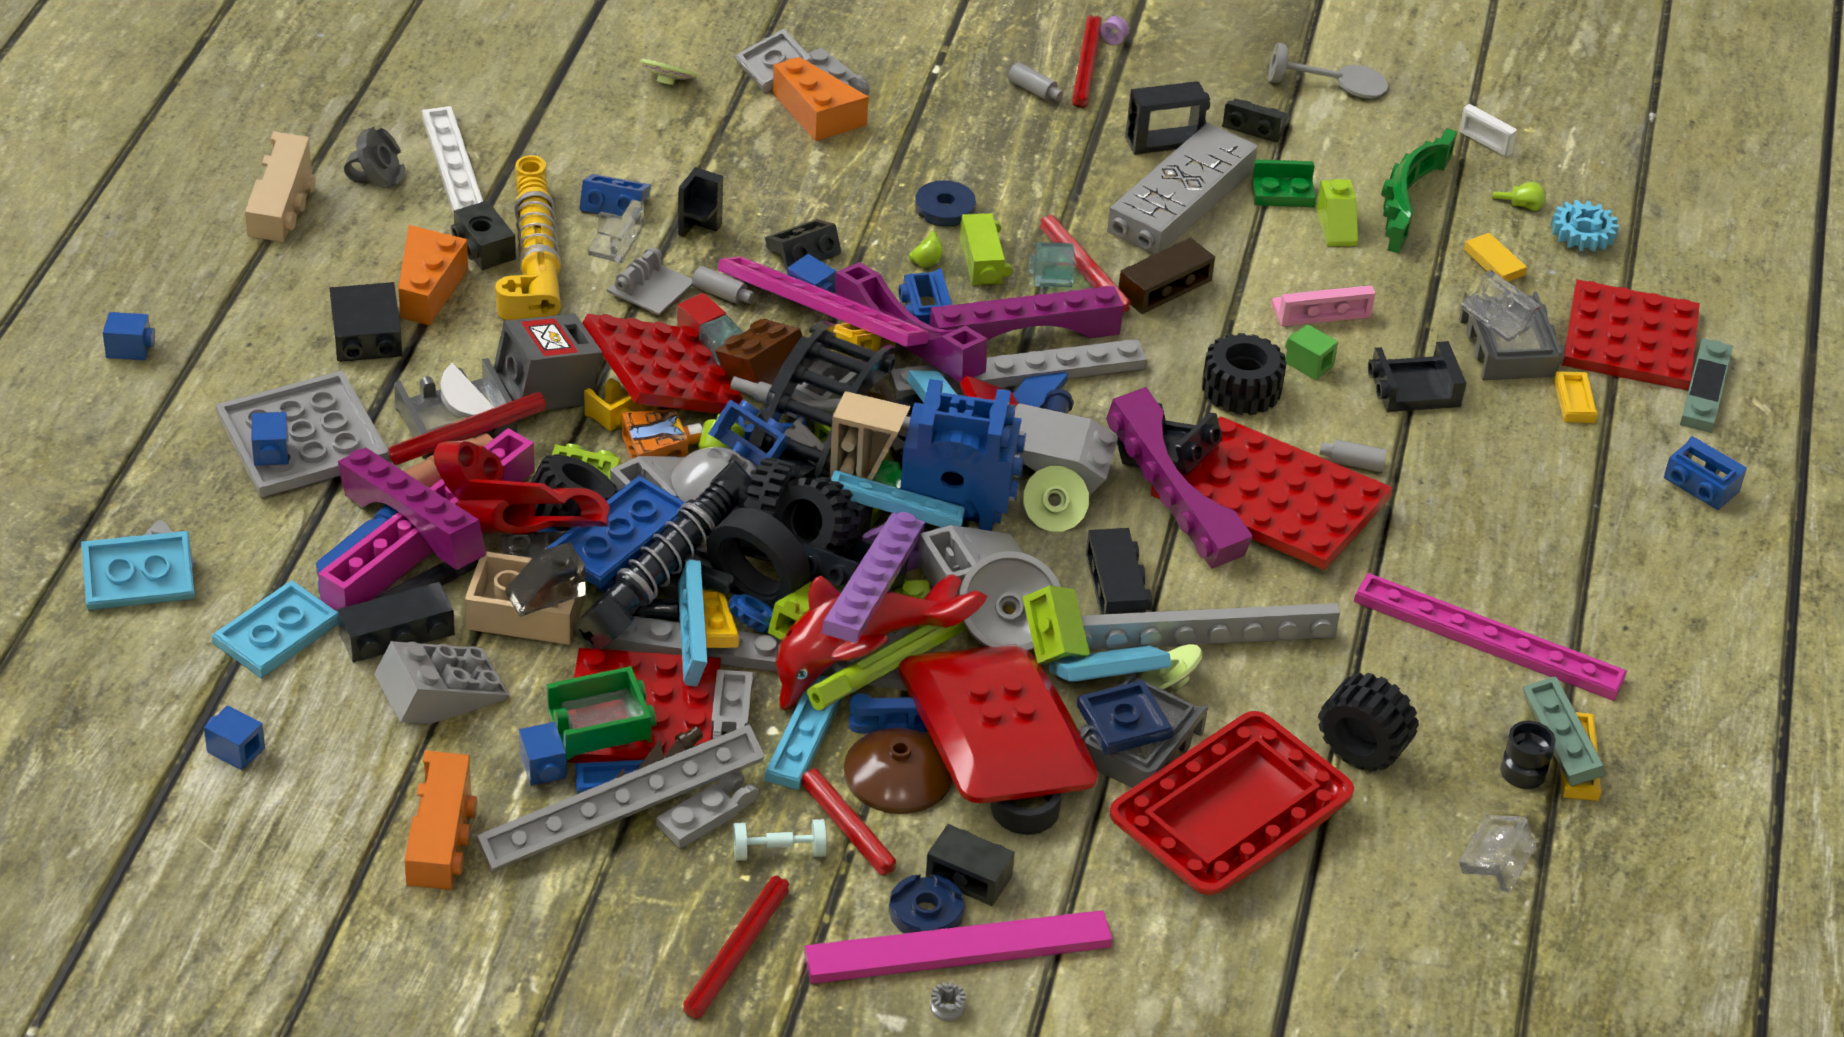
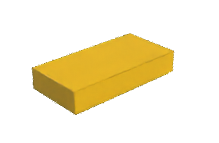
(1495, 257)
(1575, 397)

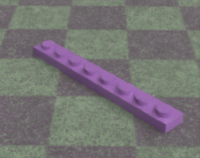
(873, 577)

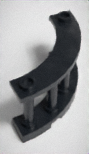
(795, 371)

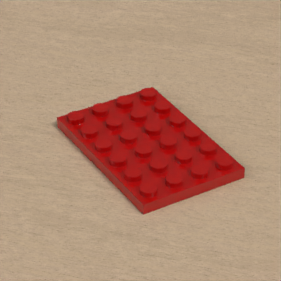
(1287, 493)

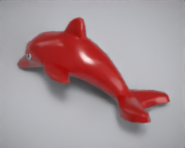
(808, 652)

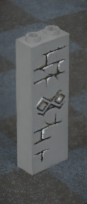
(1182, 189)

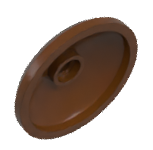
(896, 771)

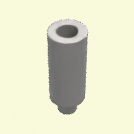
(1034, 82)
(722, 286)
(1355, 455)

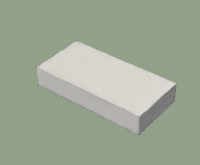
(1487, 130)

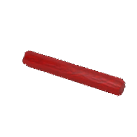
(849, 822)

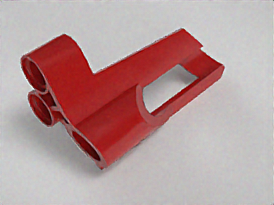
(509, 506)

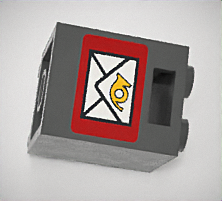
(548, 357)

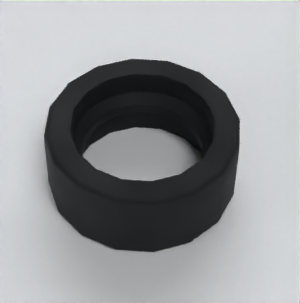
(1027, 820)

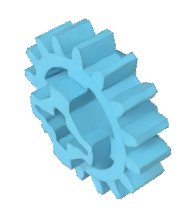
(1584, 225)

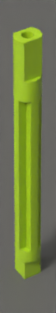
(878, 664)

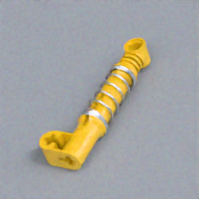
(537, 290)

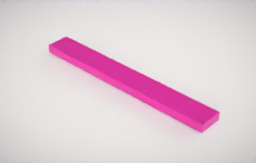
(824, 301)
(1491, 636)
(957, 946)

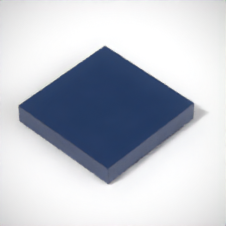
(1124, 717)

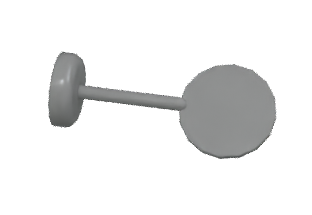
(1353, 78)

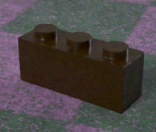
(1167, 275)

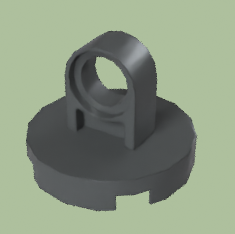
(378, 159)

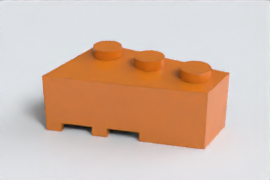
(818, 99)
(430, 272)
(441, 821)

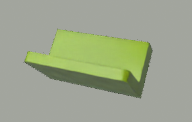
(1055, 624)

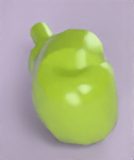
(1525, 195)
(927, 252)

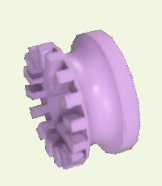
(1117, 23)

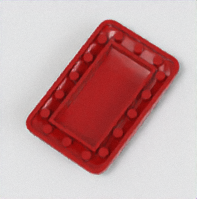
(998, 723)
(1232, 803)

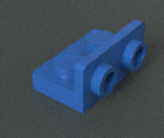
(611, 194)

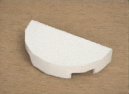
(461, 395)

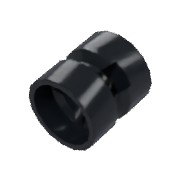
(1527, 754)

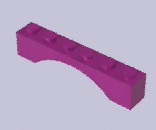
(1086, 311)
(953, 351)
(445, 526)
(1212, 528)

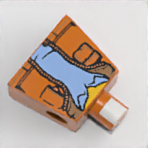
(658, 434)

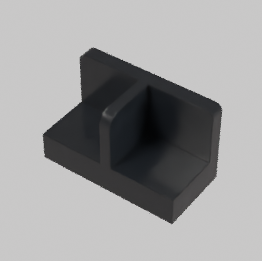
(700, 201)

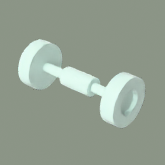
(779, 839)

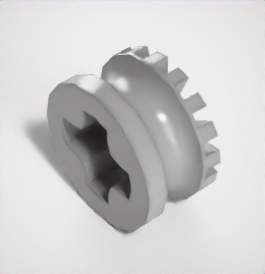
(947, 993)

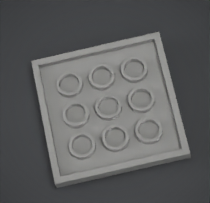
(323, 427)

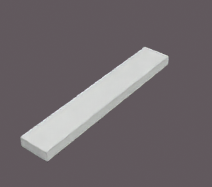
(451, 157)

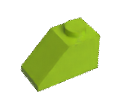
(1338, 212)

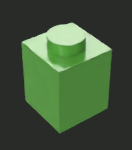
(1311, 351)

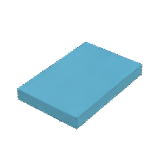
(137, 570)
(276, 629)
(1110, 663)

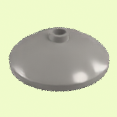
(1005, 580)

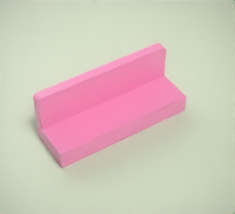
(1324, 305)

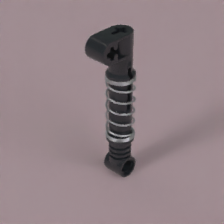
(635, 586)

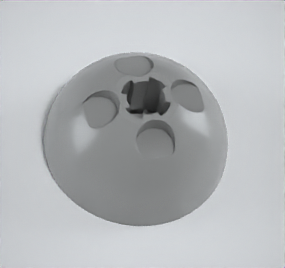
(699, 468)

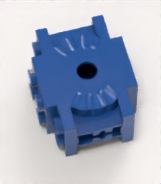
(965, 453)

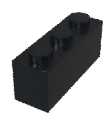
(1116, 572)
(406, 617)

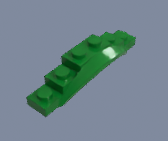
(1403, 175)

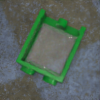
(600, 711)

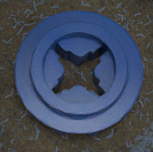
(751, 612)

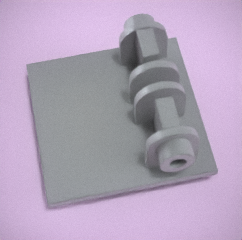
(650, 283)

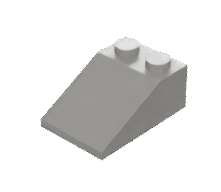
(1066, 441)

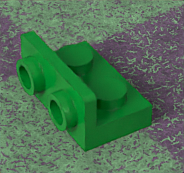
(1283, 183)

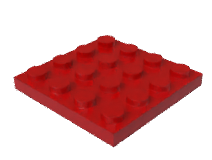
(1631, 334)
(662, 363)
(675, 704)

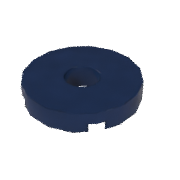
(932, 194)
(935, 890)

